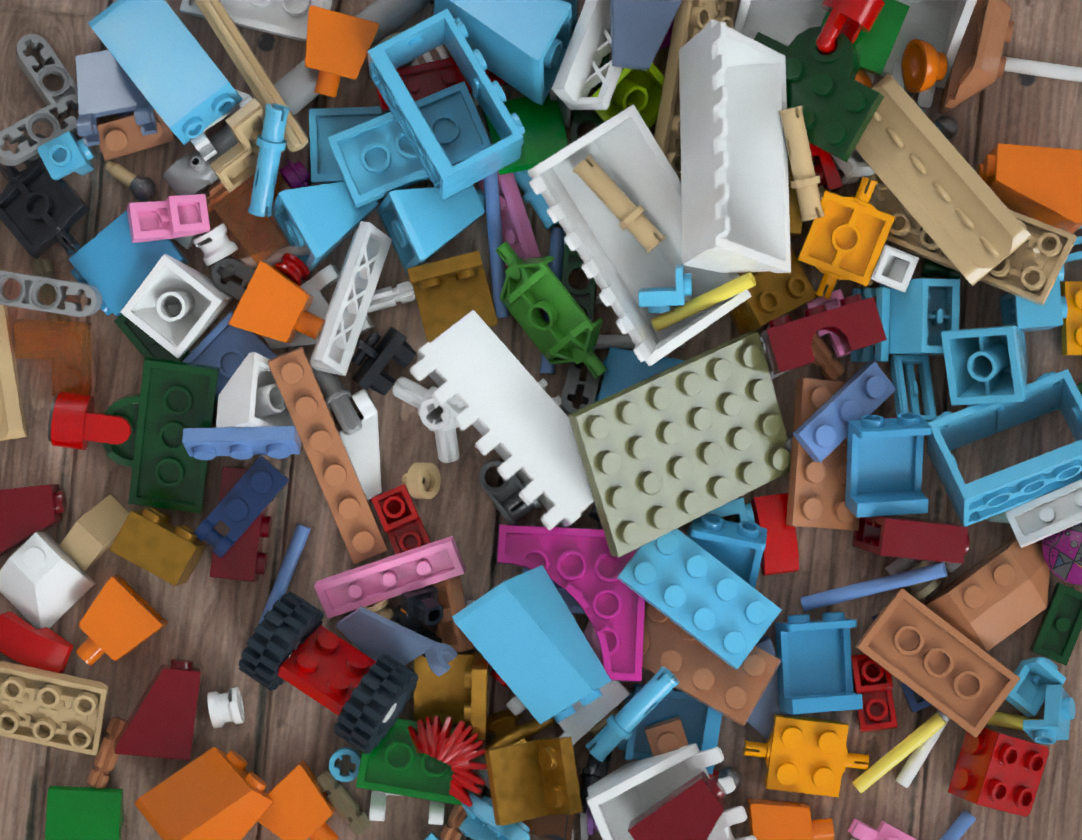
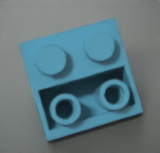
(922, 315)
(1033, 316)

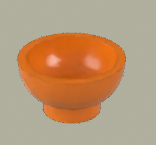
(922, 66)

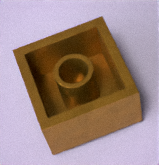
(159, 546)

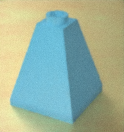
(318, 218)
(425, 223)
(986, 365)

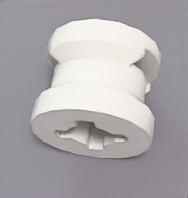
(215, 244)
(226, 707)

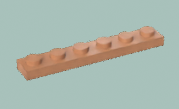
(327, 455)

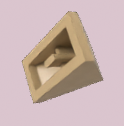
(94, 532)

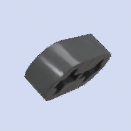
(232, 287)
(573, 384)

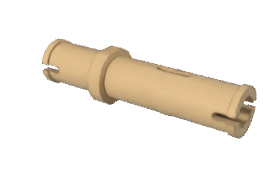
(801, 164)
(619, 204)

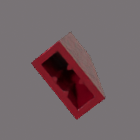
(27, 512)
(912, 538)
(164, 715)
(684, 813)

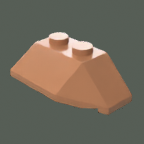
(979, 53)
(996, 594)

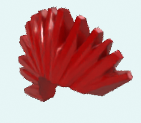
(453, 749)

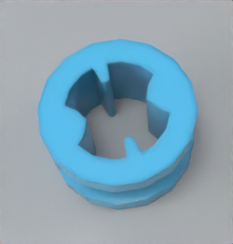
(335, 770)

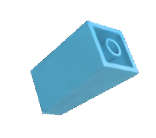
(517, 39)
(166, 64)
(535, 645)

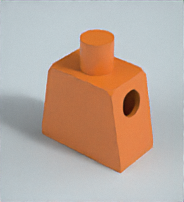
(336, 47)
(276, 307)
(117, 622)
(299, 808)
(786, 821)

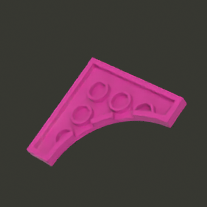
(589, 573)

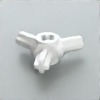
(433, 416)

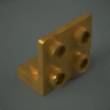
(450, 291)
(773, 297)
(455, 694)
(533, 780)

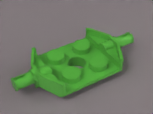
(569, 332)

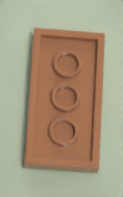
(817, 488)
(937, 662)
(702, 672)

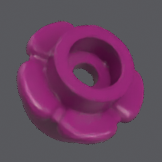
(295, 174)

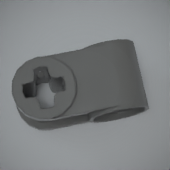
(507, 495)

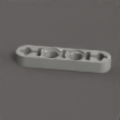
(30, 298)

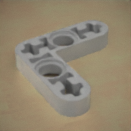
(55, 101)

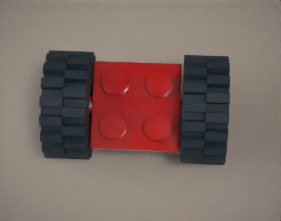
(299, 650)

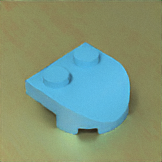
(481, 823)

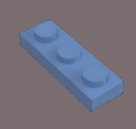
(856, 398)
(241, 442)

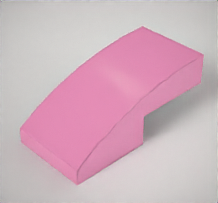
(168, 219)

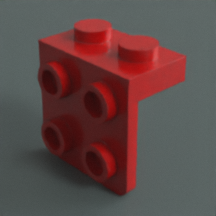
(999, 771)

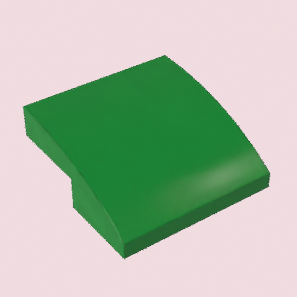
(877, 44)
(542, 135)
(84, 813)

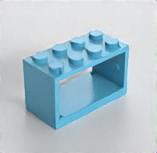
(415, 42)
(1019, 482)

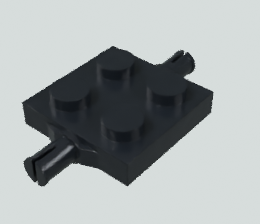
(40, 209)

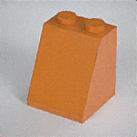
(1037, 182)
(206, 799)

